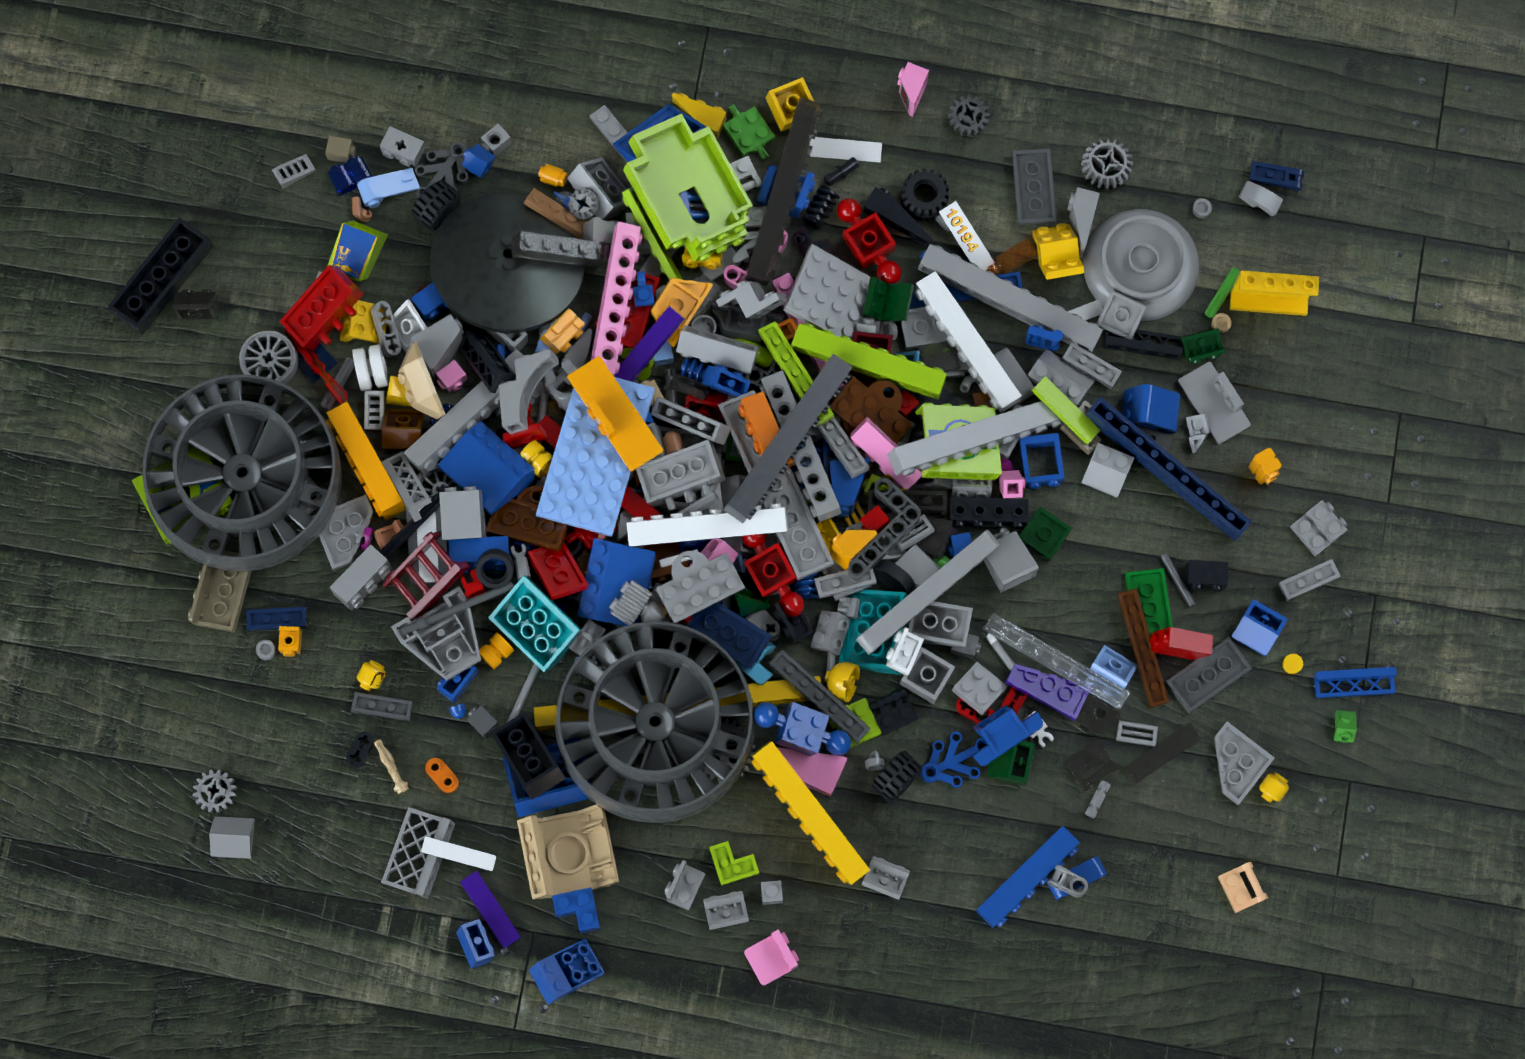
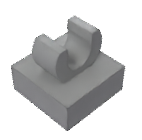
(849, 607)

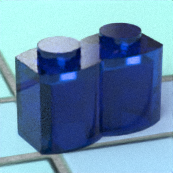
(347, 176)

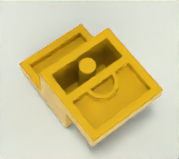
(1058, 251)

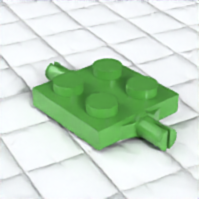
(748, 132)

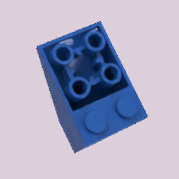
(566, 971)

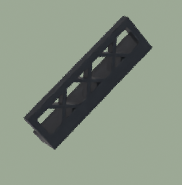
(1144, 347)
(486, 354)

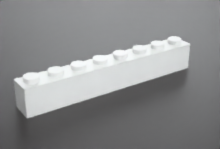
(968, 342)
(704, 526)

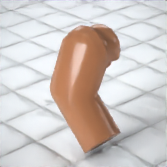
(359, 212)

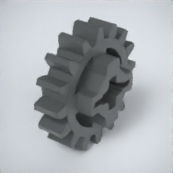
(972, 108)

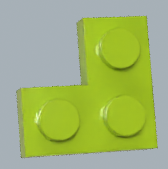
(730, 869)

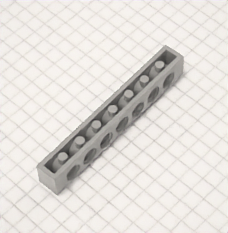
(822, 509)

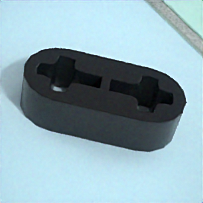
(364, 752)

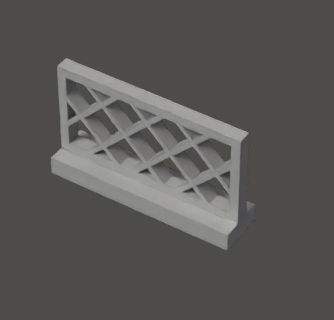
(432, 862)

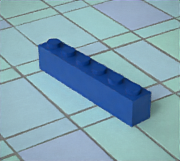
(1027, 877)

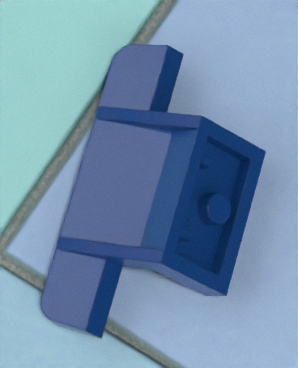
(1002, 732)

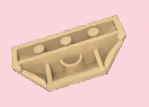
(418, 384)

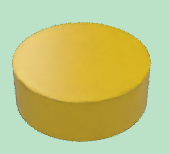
(1292, 663)

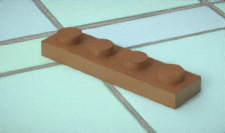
(555, 213)

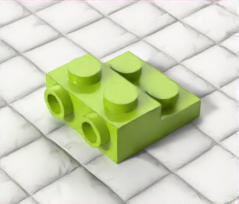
(864, 712)

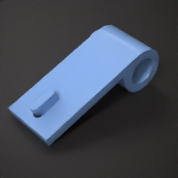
(386, 185)

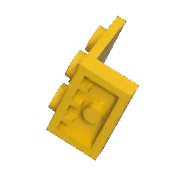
(361, 325)

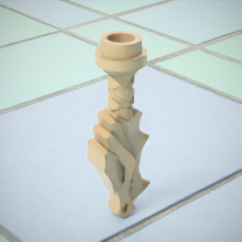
(388, 760)

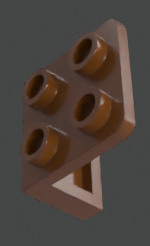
(663, 551)

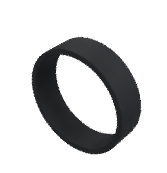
(882, 573)

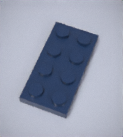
(732, 632)

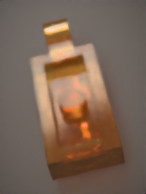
(1014, 257)

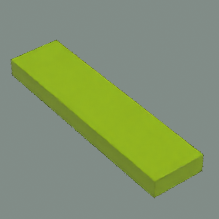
(1065, 410)

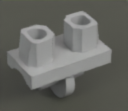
(588, 635)

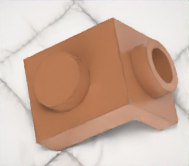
(386, 533)

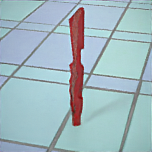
(319, 368)

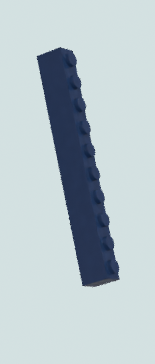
(1168, 469)

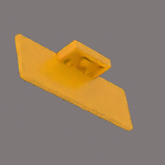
(614, 414)

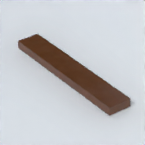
(1140, 642)

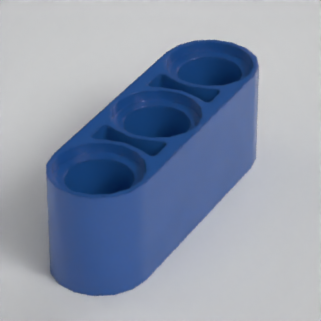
(1089, 870)

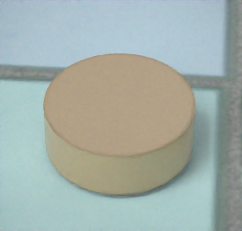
(1222, 322)

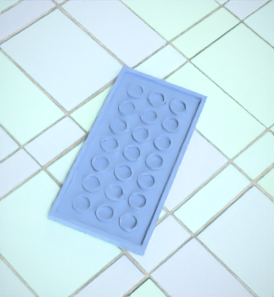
(586, 471)

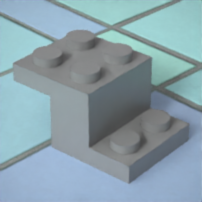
(752, 299)

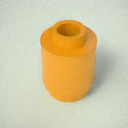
(553, 175)

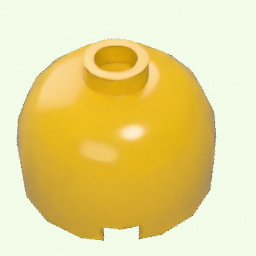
(842, 680)

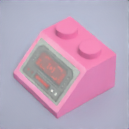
(912, 85)

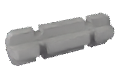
(1097, 799)

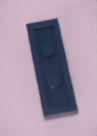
(273, 618)

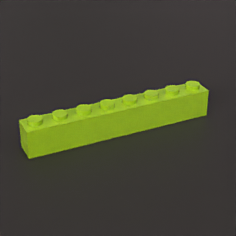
(870, 361)

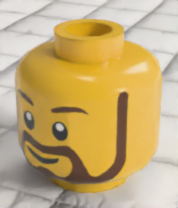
(371, 675)

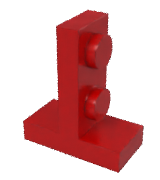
(523, 438)

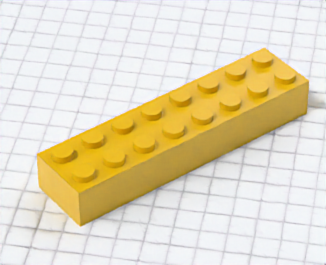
(810, 813)

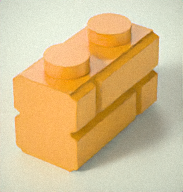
(562, 331)
(1265, 466)

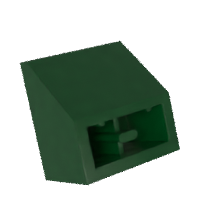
(1013, 765)

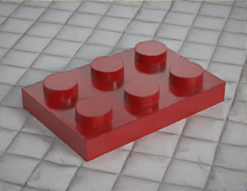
(557, 571)

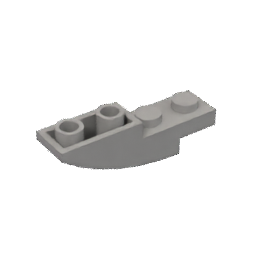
(578, 355)

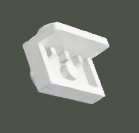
(904, 652)

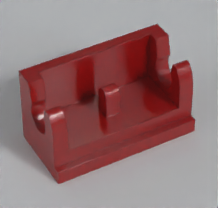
(473, 588)

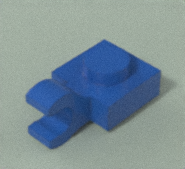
(643, 293)

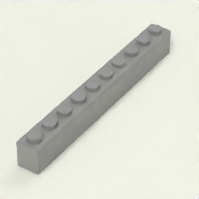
(1009, 298)
(972, 438)

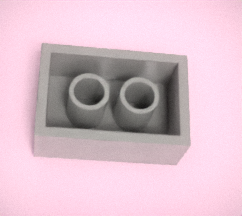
(361, 578)

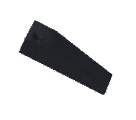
(895, 215)

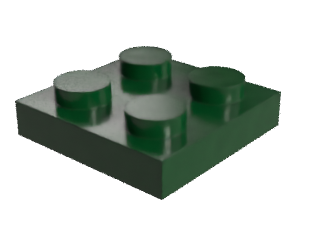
(1045, 533)

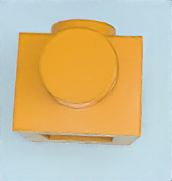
(295, 646)

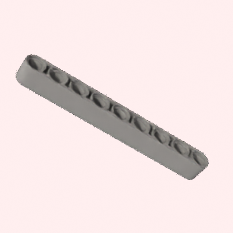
(928, 592)

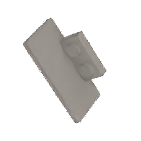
(1217, 398)

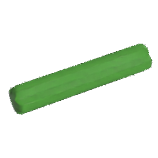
(1222, 293)

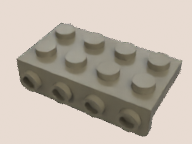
(219, 597)

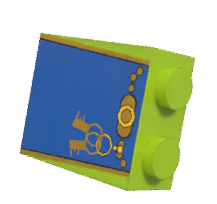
(357, 249)

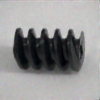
(818, 207)

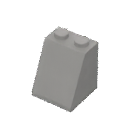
(439, 343)
(462, 514)
(1010, 562)

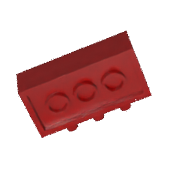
(322, 308)
(638, 317)

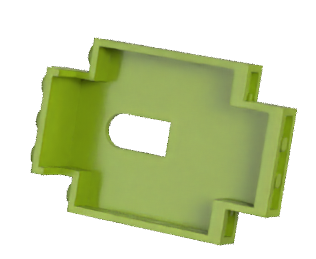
(674, 161)

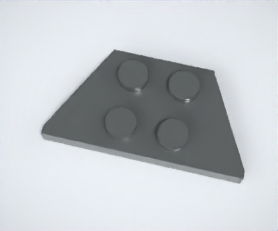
(735, 324)

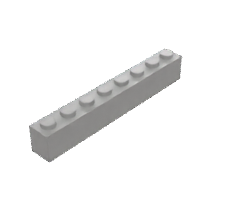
(455, 423)

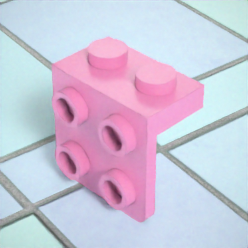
(771, 957)

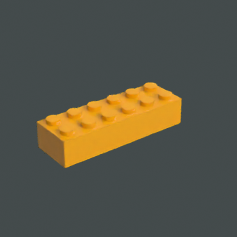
(368, 465)

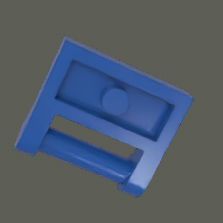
(1038, 335)

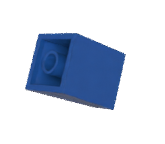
(845, 488)

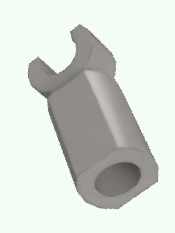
(521, 563)

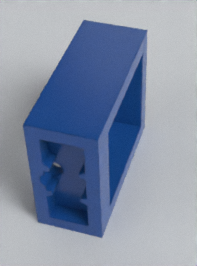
(1036, 442)

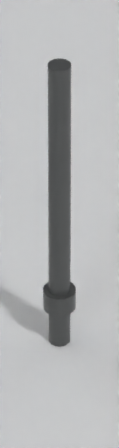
(421, 623)

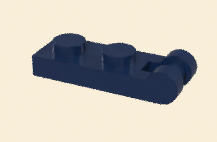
(1276, 175)

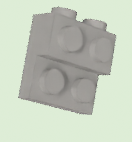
(1319, 527)

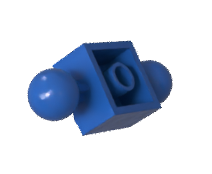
(801, 729)

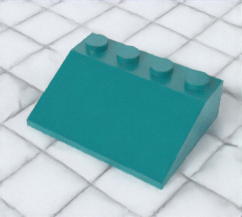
(872, 607)
(535, 624)

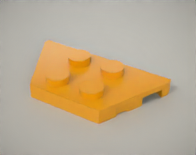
(684, 298)

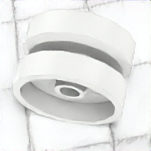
(371, 367)

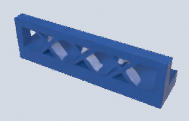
(1353, 675)

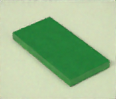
(1153, 597)

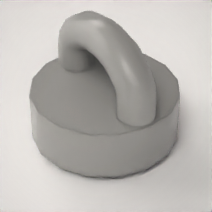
(889, 328)
(874, 763)

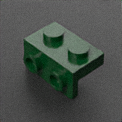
(1202, 345)

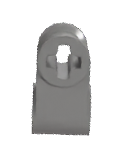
(765, 621)
(1067, 881)

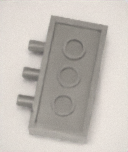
(680, 474)

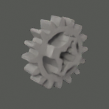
(216, 783)

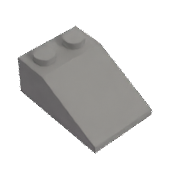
(1082, 208)
(942, 624)

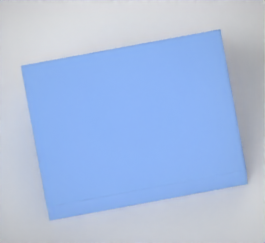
(1114, 666)

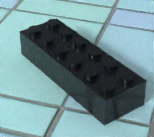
(160, 276)

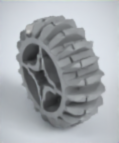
(1114, 166)

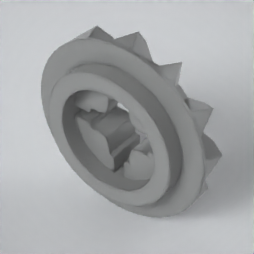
(591, 200)

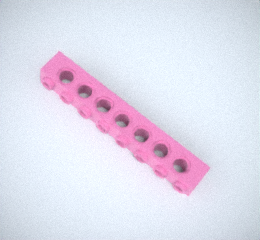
(622, 233)

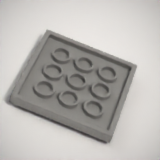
(828, 293)

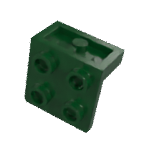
(888, 301)

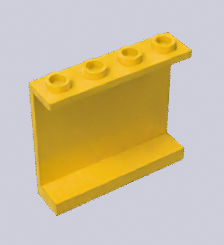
(1273, 292)

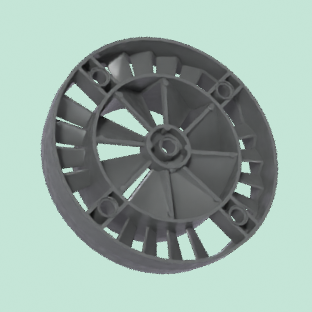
(276, 461)
(701, 721)

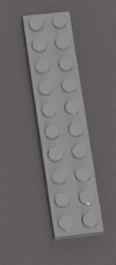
(803, 539)

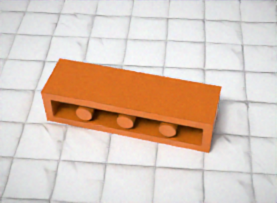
(759, 421)

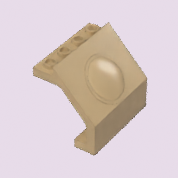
(567, 852)

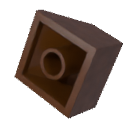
(401, 428)

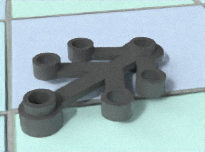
(444, 169)

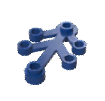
(950, 762)

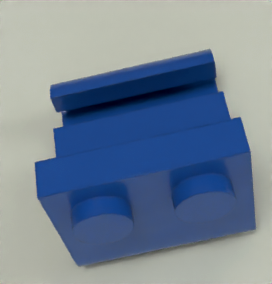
(802, 200)
(1152, 407)

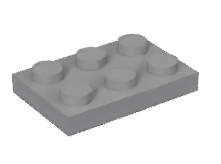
(921, 329)

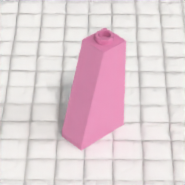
(816, 771)

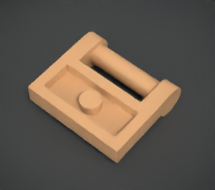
(1236, 889)

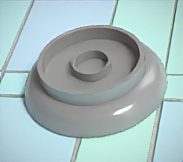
(1144, 259)

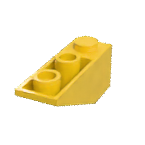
(705, 114)

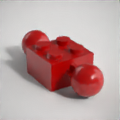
(869, 240)
(773, 573)

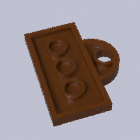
(858, 402)
(519, 522)

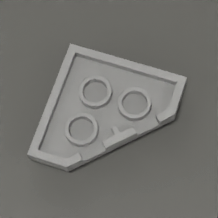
(345, 531)
(1239, 762)

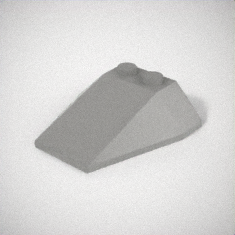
(447, 644)

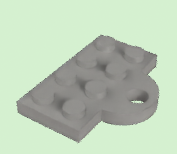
(698, 585)

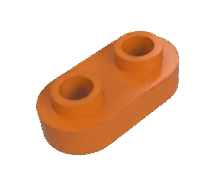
(442, 775)

